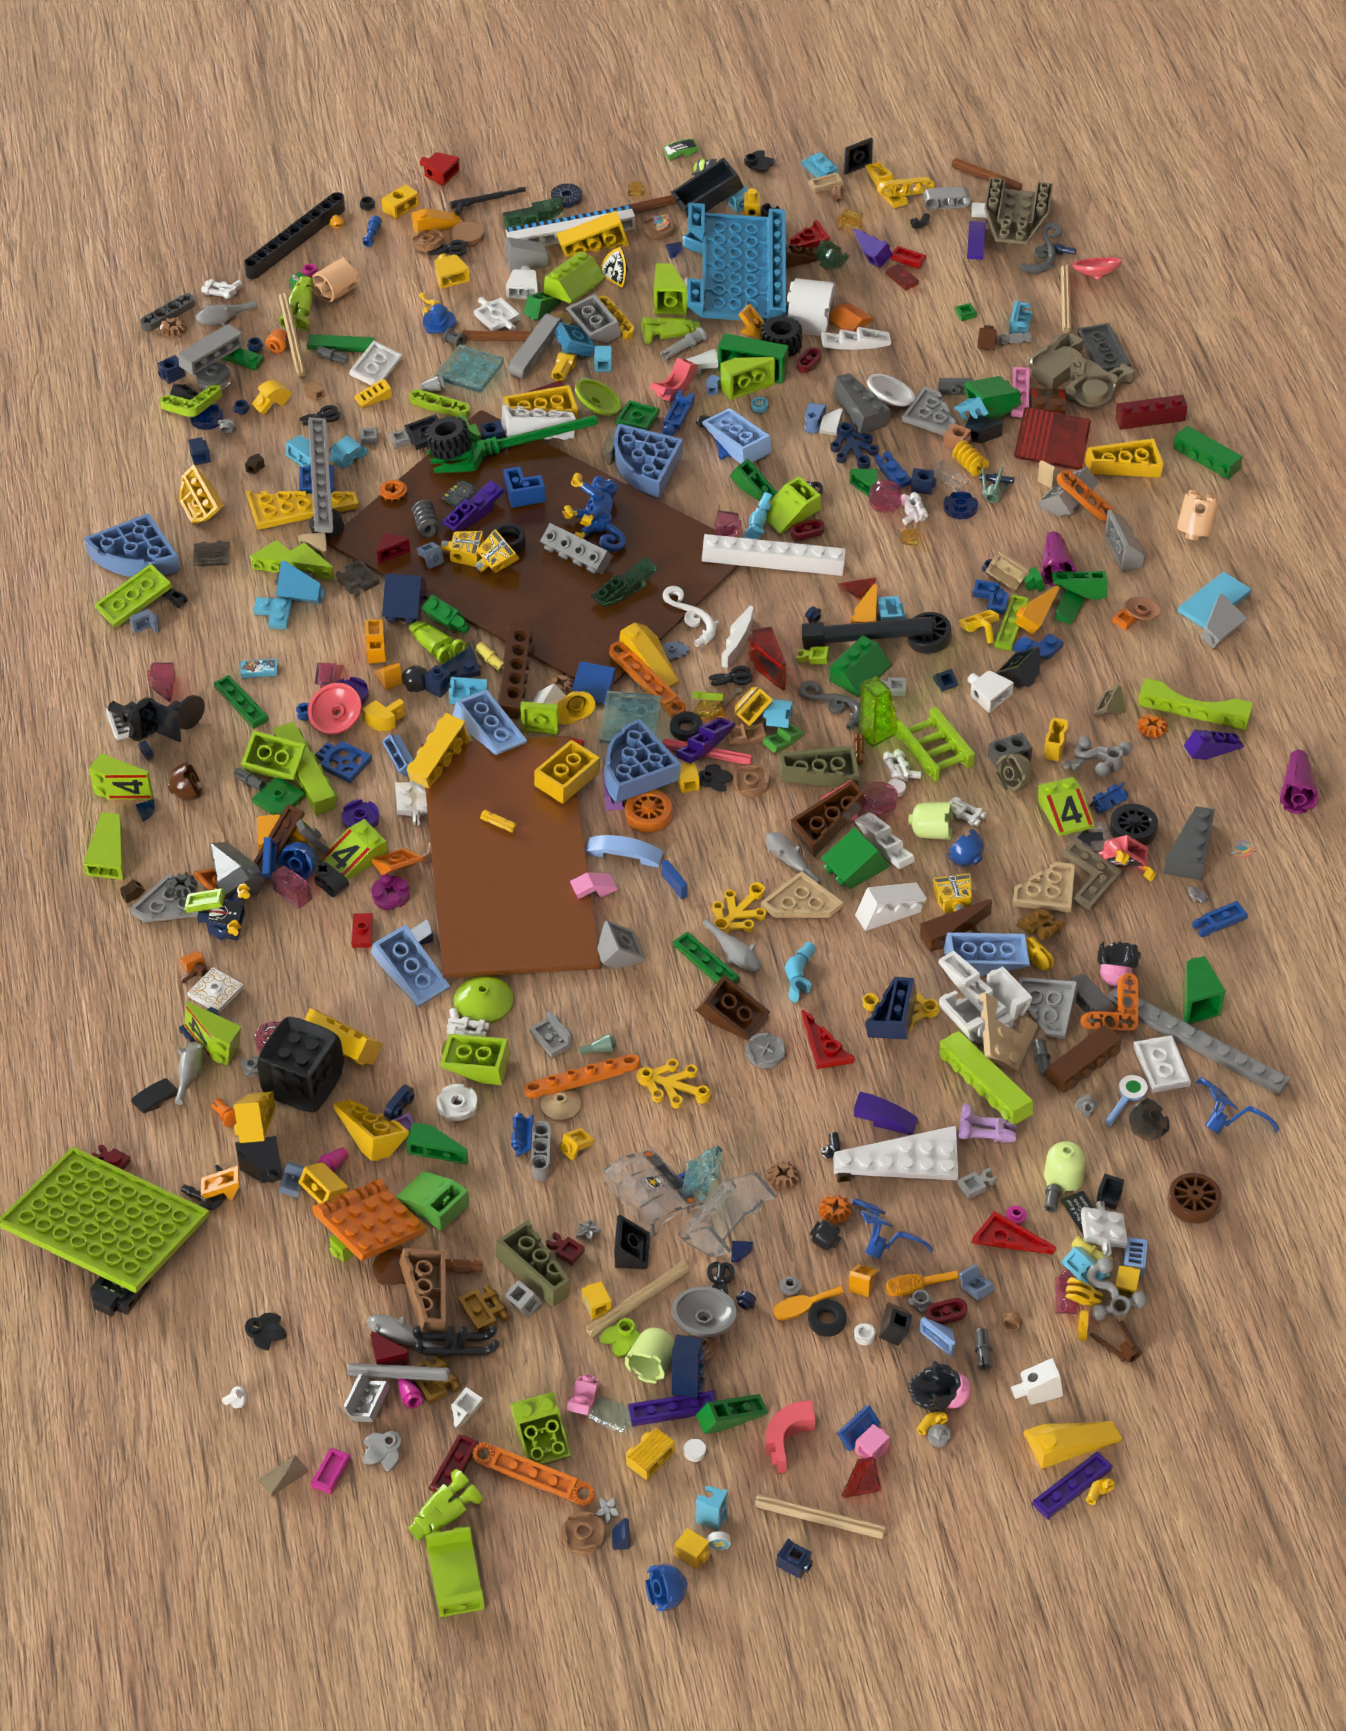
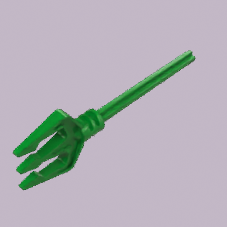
(482, 448)

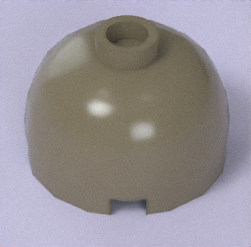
(1014, 771)

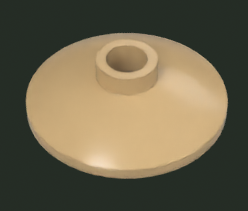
(561, 1110)

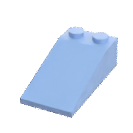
(738, 436)
(488, 722)
(989, 950)
(409, 965)

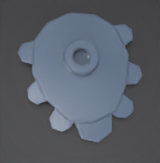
(675, 649)

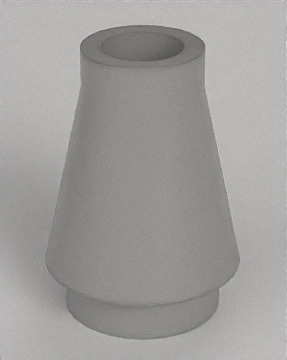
(433, 385)

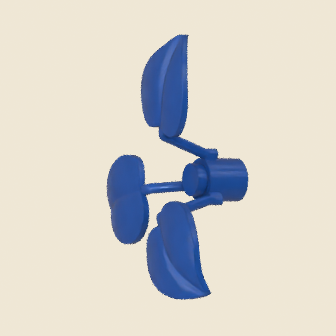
(1218, 1118)
(877, 1243)

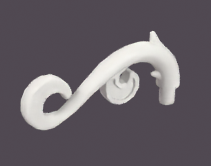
(692, 612)

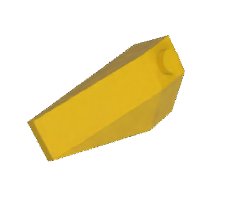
(649, 650)
(370, 1131)
(1065, 1441)

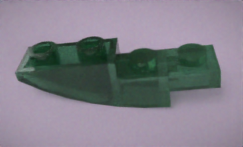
(539, 212)
(623, 586)

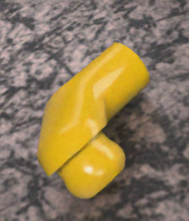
(931, 1419)
(1099, 1488)

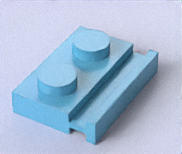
(819, 165)

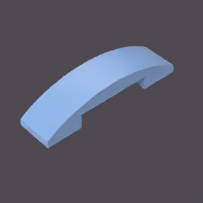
(624, 846)

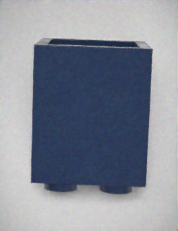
(403, 597)

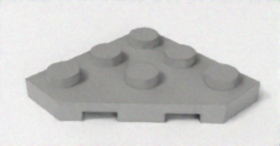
(929, 412)
(160, 906)
(1051, 1004)

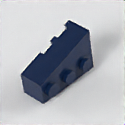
(894, 1012)
(688, 1366)

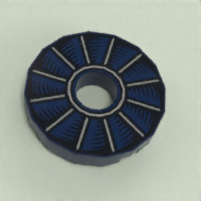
(574, 194)

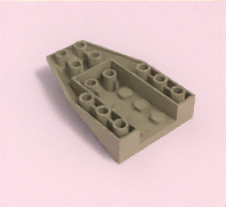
(1016, 213)

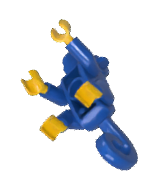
(597, 512)

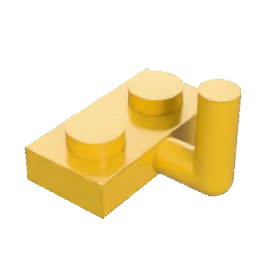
(981, 619)

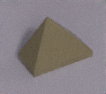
(1110, 702)
(283, 1475)

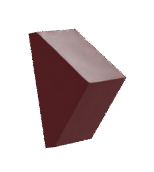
(391, 547)
(388, 1352)

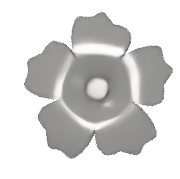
(1074, 763)
(1198, 894)

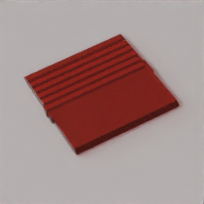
(1052, 438)

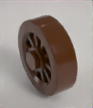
(1194, 1192)

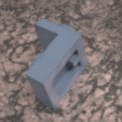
(432, 554)

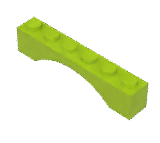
(1160, 697)

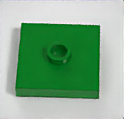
(638, 415)
(277, 795)

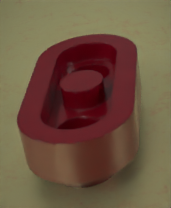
(809, 359)
(807, 529)
(945, 1311)

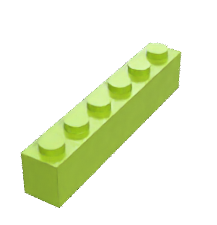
(310, 774)
(986, 1078)

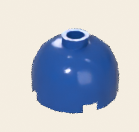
(967, 849)
(298, 858)
(665, 1586)

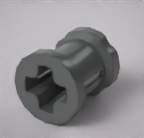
(453, 337)

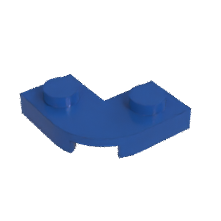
(991, 590)
(1048, 645)

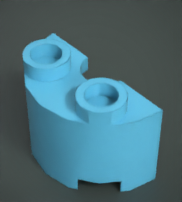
(346, 451)
(890, 608)
(778, 713)

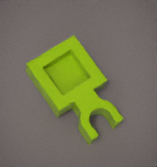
(816, 655)
(708, 695)

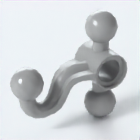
(1111, 755)
(1098, 1311)

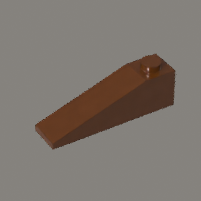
(935, 930)

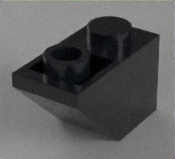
(984, 428)
(895, 1324)

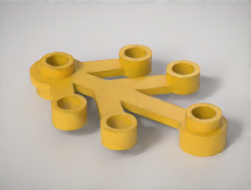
(756, 892)
(922, 1008)
(669, 1083)

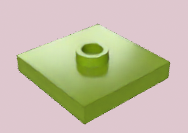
(539, 717)

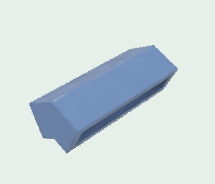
(398, 753)

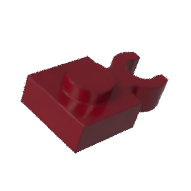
(113, 1157)
(566, 1249)

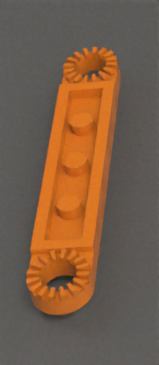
(646, 678)
(582, 1076)
(534, 1474)

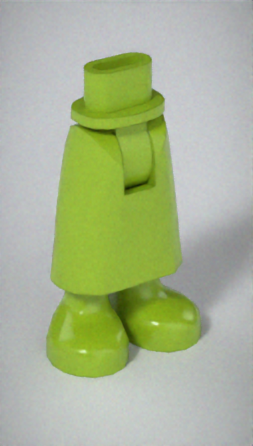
(300, 303)
(667, 327)
(437, 642)
(443, 1507)

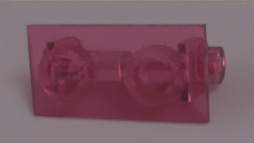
(1063, 1304)

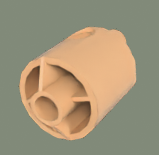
(335, 280)
(1198, 521)

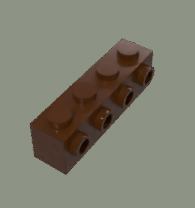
(1084, 1059)

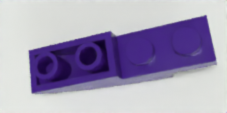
(473, 510)

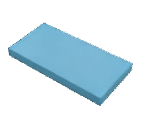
(1200, 604)

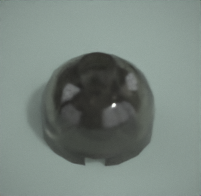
(1147, 1120)

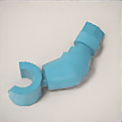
(758, 518)
(794, 971)

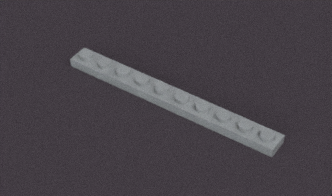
(320, 475)
(1206, 1044)

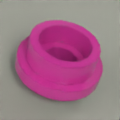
(309, 270)
(1018, 1219)

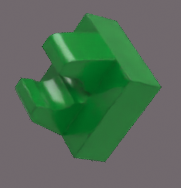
(1034, 580)

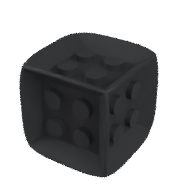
(300, 1064)

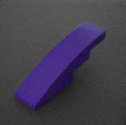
(976, 240)
(707, 738)

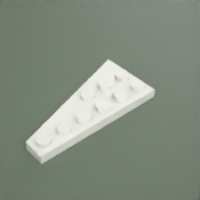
(913, 1156)

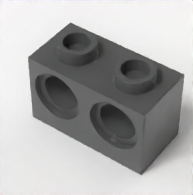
(1014, 744)

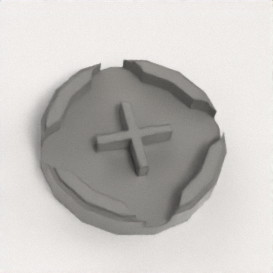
(765, 1050)

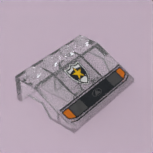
(649, 1188)

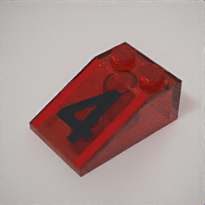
(767, 656)

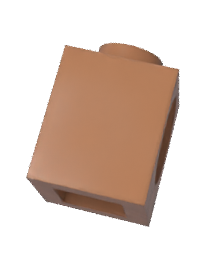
(956, 434)

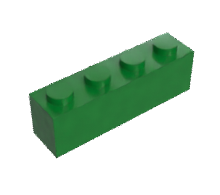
(1207, 452)

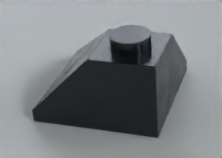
(858, 155)
(1022, 667)
(260, 1159)

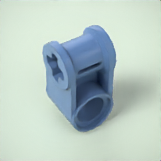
(814, 417)

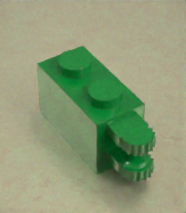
(445, 615)

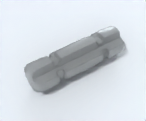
(1016, 338)

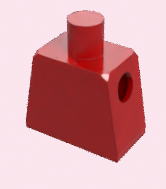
(440, 167)

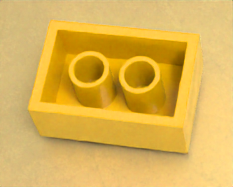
(567, 771)

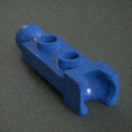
(678, 413)

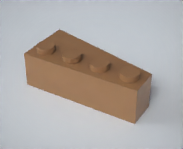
(426, 1287)

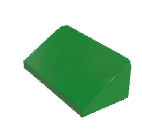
(1068, 607)

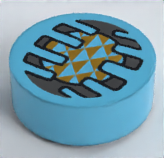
(759, 405)

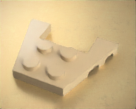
(1000, 1041)

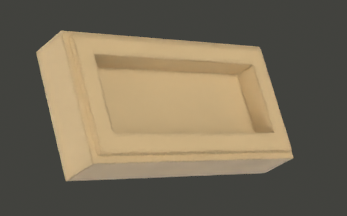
(825, 182)

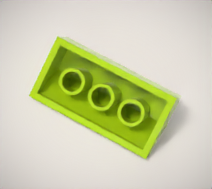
(573, 278)

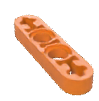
(1086, 494)

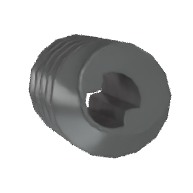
(425, 518)

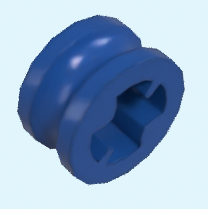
(302, 711)

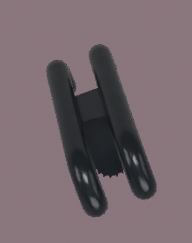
(455, 1342)

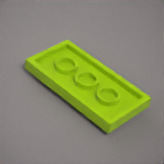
(133, 596)

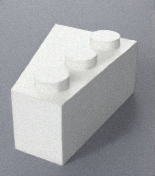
(889, 903)

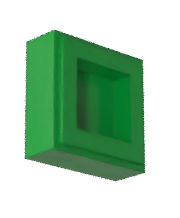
(965, 312)

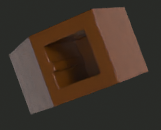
(987, 338)

